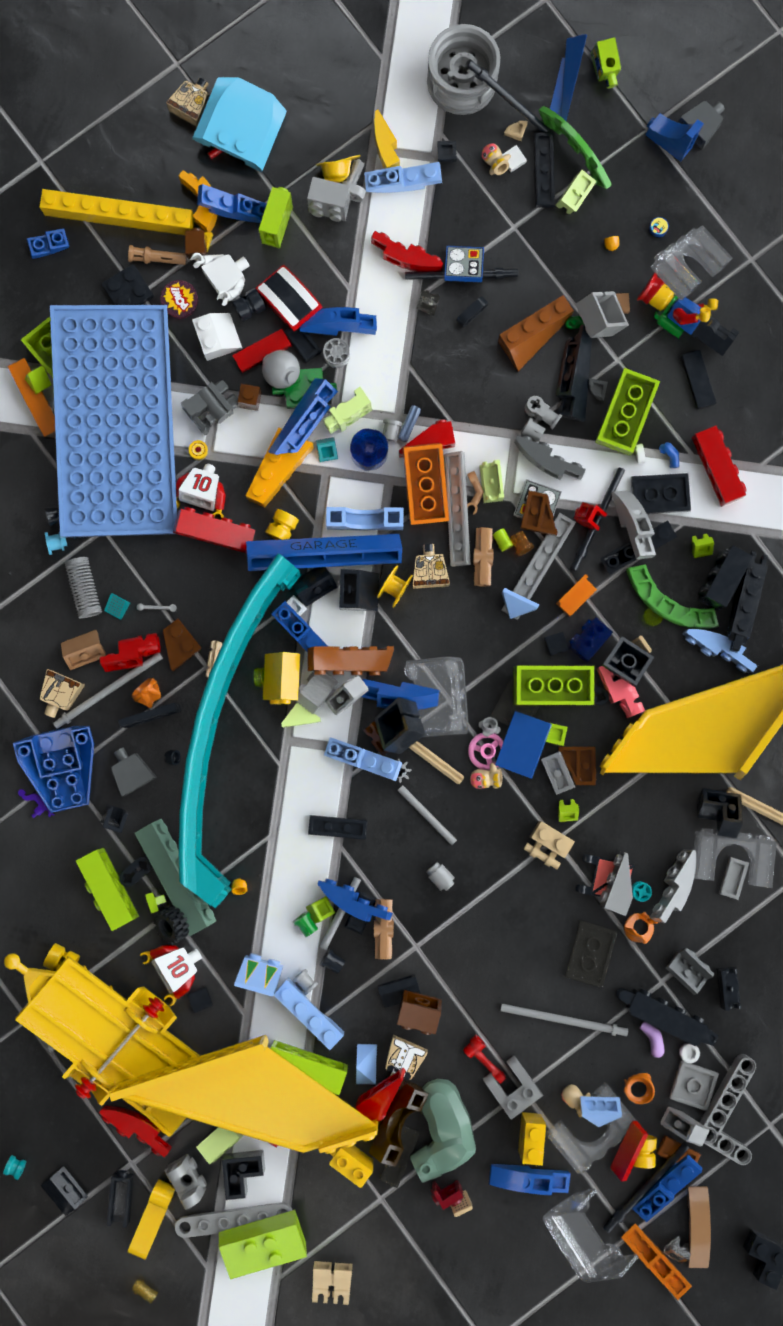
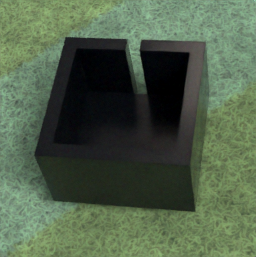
(399, 726)

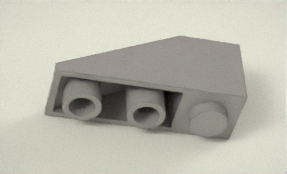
(619, 888)

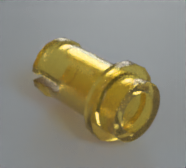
(144, 1291)

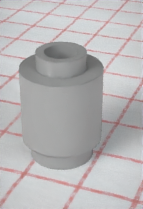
(440, 876)

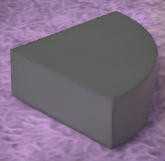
(597, 388)

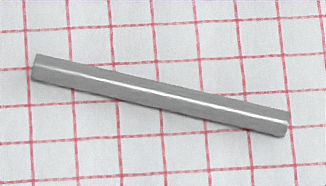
(427, 815)
(337, 919)

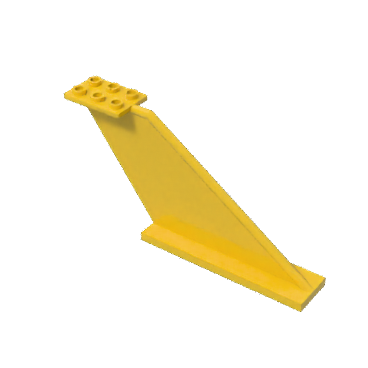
(705, 731)
(252, 1094)

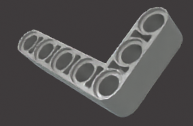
(726, 1109)

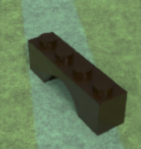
(387, 1143)

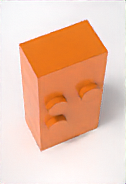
(425, 483)

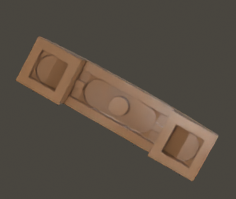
(699, 1226)

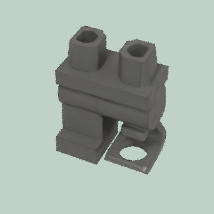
(210, 399)

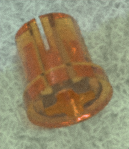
(521, 543)

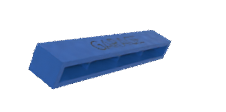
(326, 551)

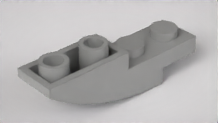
(638, 525)
(680, 881)

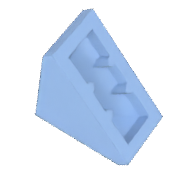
(517, 604)
(366, 1064)
(600, 1109)

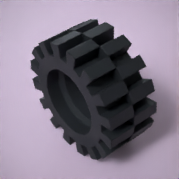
(171, 925)

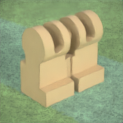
(324, 1277)

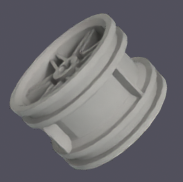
(463, 42)

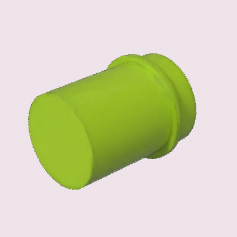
(502, 540)

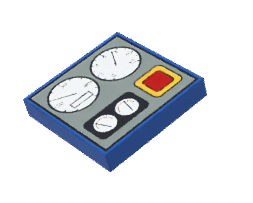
(464, 264)

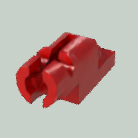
(131, 653)

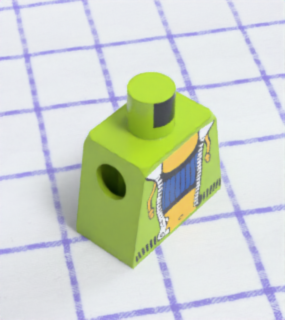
(606, 61)

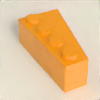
(275, 472)

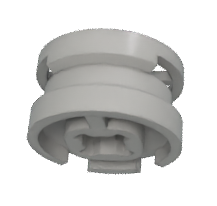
(336, 353)

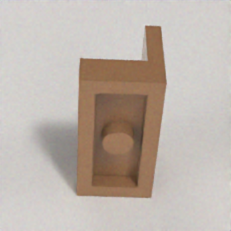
(82, 650)

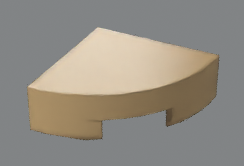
(516, 130)

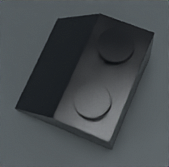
(628, 661)

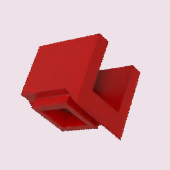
(586, 513)

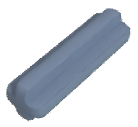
(409, 423)

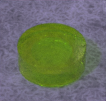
(651, 618)
(259, 677)

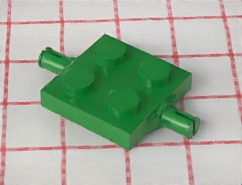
(295, 392)

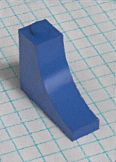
(673, 136)

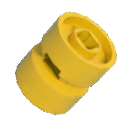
(282, 525)
(56, 956)
(646, 1157)

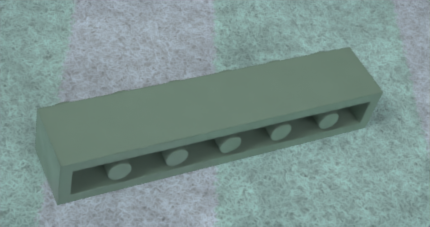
(163, 856)

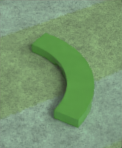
(560, 126)
(667, 607)

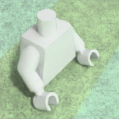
(223, 274)

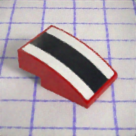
(288, 298)

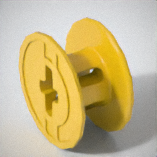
(394, 586)

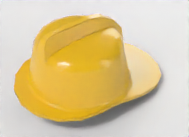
(337, 170)

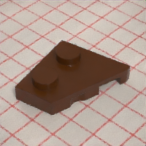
(538, 514)
(179, 644)
(580, 763)

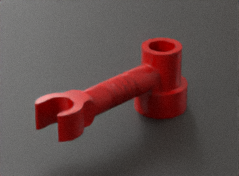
(474, 1049)

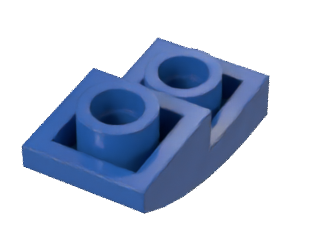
(48, 244)

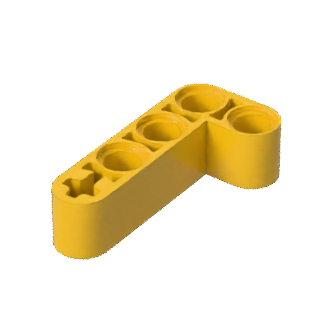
(151, 1219)

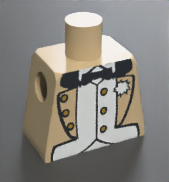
(406, 1055)

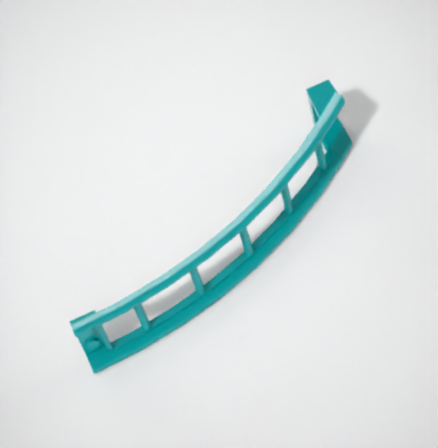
(194, 869)

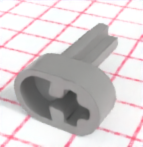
(356, 192)

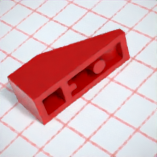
(439, 432)
(378, 1099)

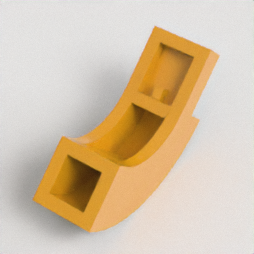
(202, 216)

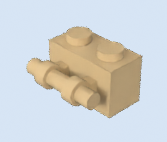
(552, 840)

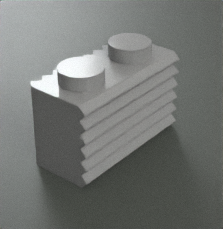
(315, 691)
(346, 694)
(684, 1126)

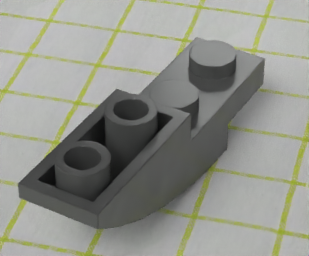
(540, 457)

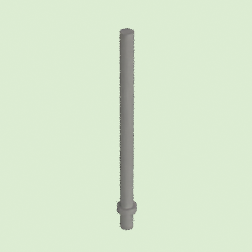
(66, 718)
(613, 1029)

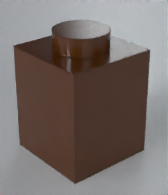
(195, 242)
(249, 397)

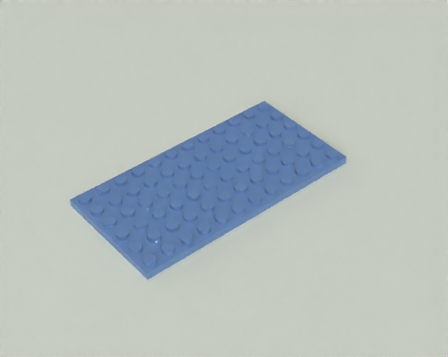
(113, 420)

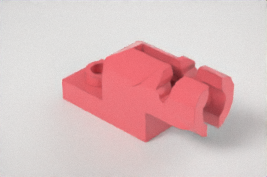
(621, 691)

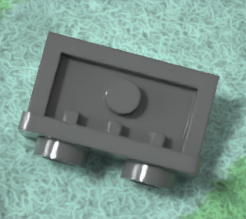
(689, 970)

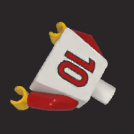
(201, 489)
(174, 968)

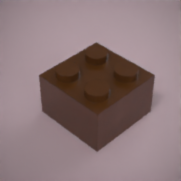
(419, 1012)

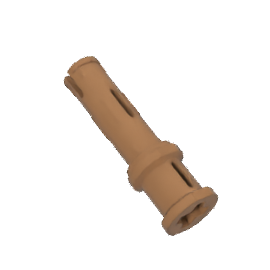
(146, 255)

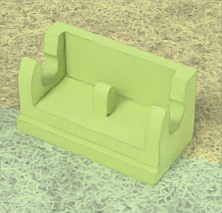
(576, 192)
(491, 481)
(218, 1144)

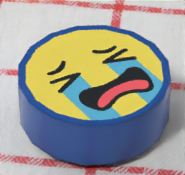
(658, 227)

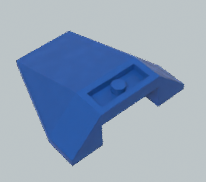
(59, 765)

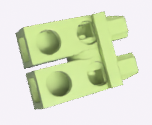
(348, 412)

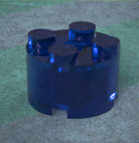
(371, 439)

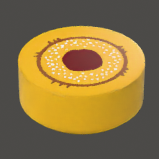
(198, 450)

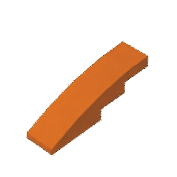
(36, 403)
(656, 1261)

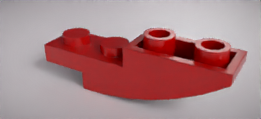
(413, 258)
(131, 1122)

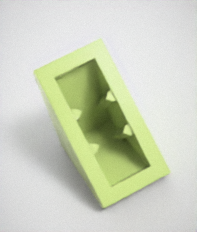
(299, 716)

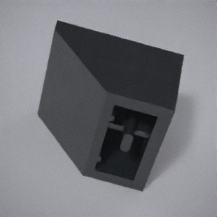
(359, 590)

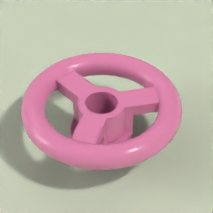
(472, 746)

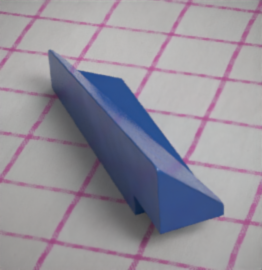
(568, 75)
(304, 418)

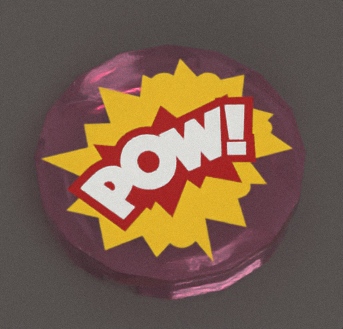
(180, 299)

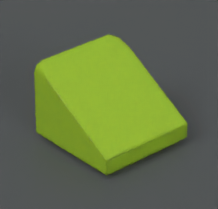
(38, 380)
(320, 910)

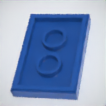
(523, 744)

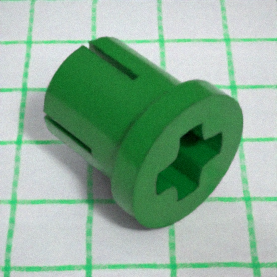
(305, 924)

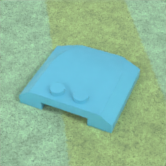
(241, 121)

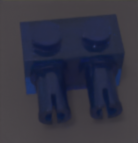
(591, 639)

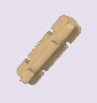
(216, 646)

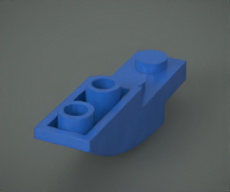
(229, 205)
(336, 319)
(297, 627)
(387, 694)
(346, 899)
(529, 1180)
(664, 1190)

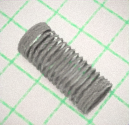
(89, 609)

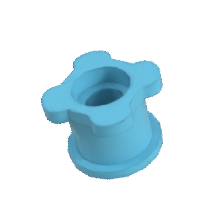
(55, 542)

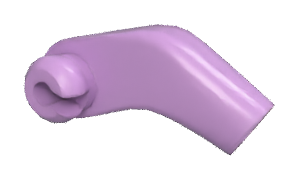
(655, 1038)

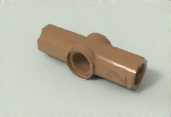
(483, 557)
(383, 932)

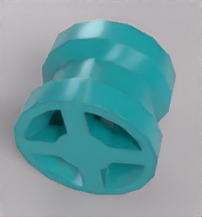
(644, 892)
(14, 1167)

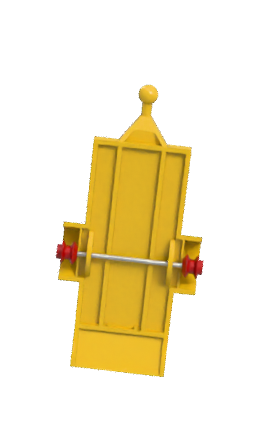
(101, 1031)

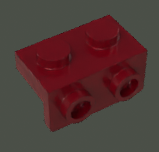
(448, 1196)

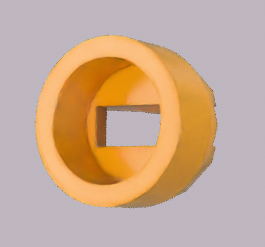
(611, 243)
(239, 886)

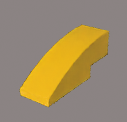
(385, 142)

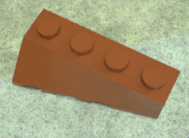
(532, 333)
(349, 659)

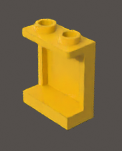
(352, 1164)

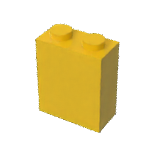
(281, 677)
(532, 1138)

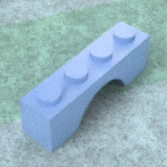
(350, 519)
(300, 1006)

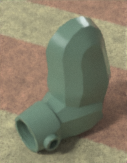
(449, 1129)

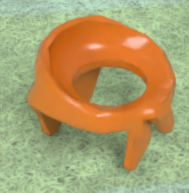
(147, 693)
(631, 933)
(646, 1079)

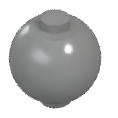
(280, 369)

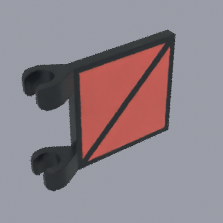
(602, 869)

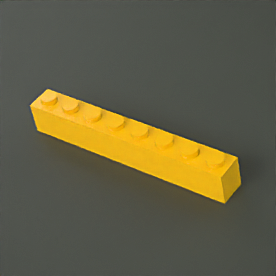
(116, 212)

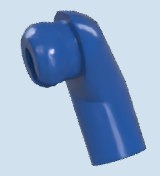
(672, 452)

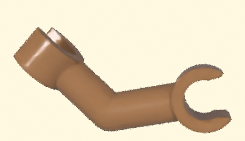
(478, 489)

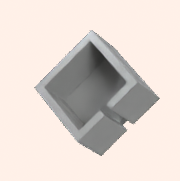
(329, 199)
(602, 314)

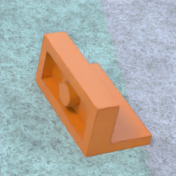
(576, 596)

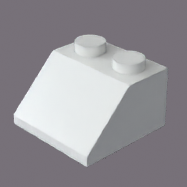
(217, 334)

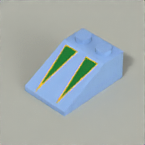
(259, 974)

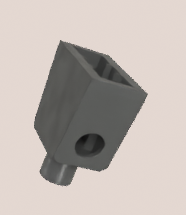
(709, 116)
(130, 772)

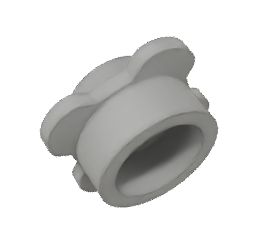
(489, 722)

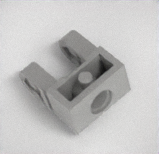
(519, 1099)
(188, 1192)

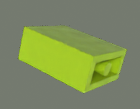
(276, 217)

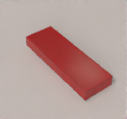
(256, 352)
(629, 1151)

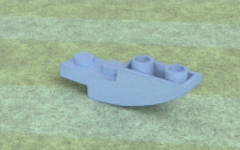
(401, 180)
(713, 643)
(363, 759)

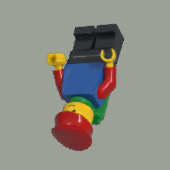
(686, 316)

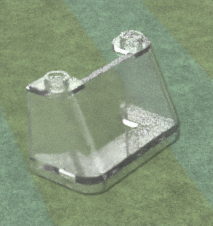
(449, 678)

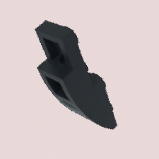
(625, 555)

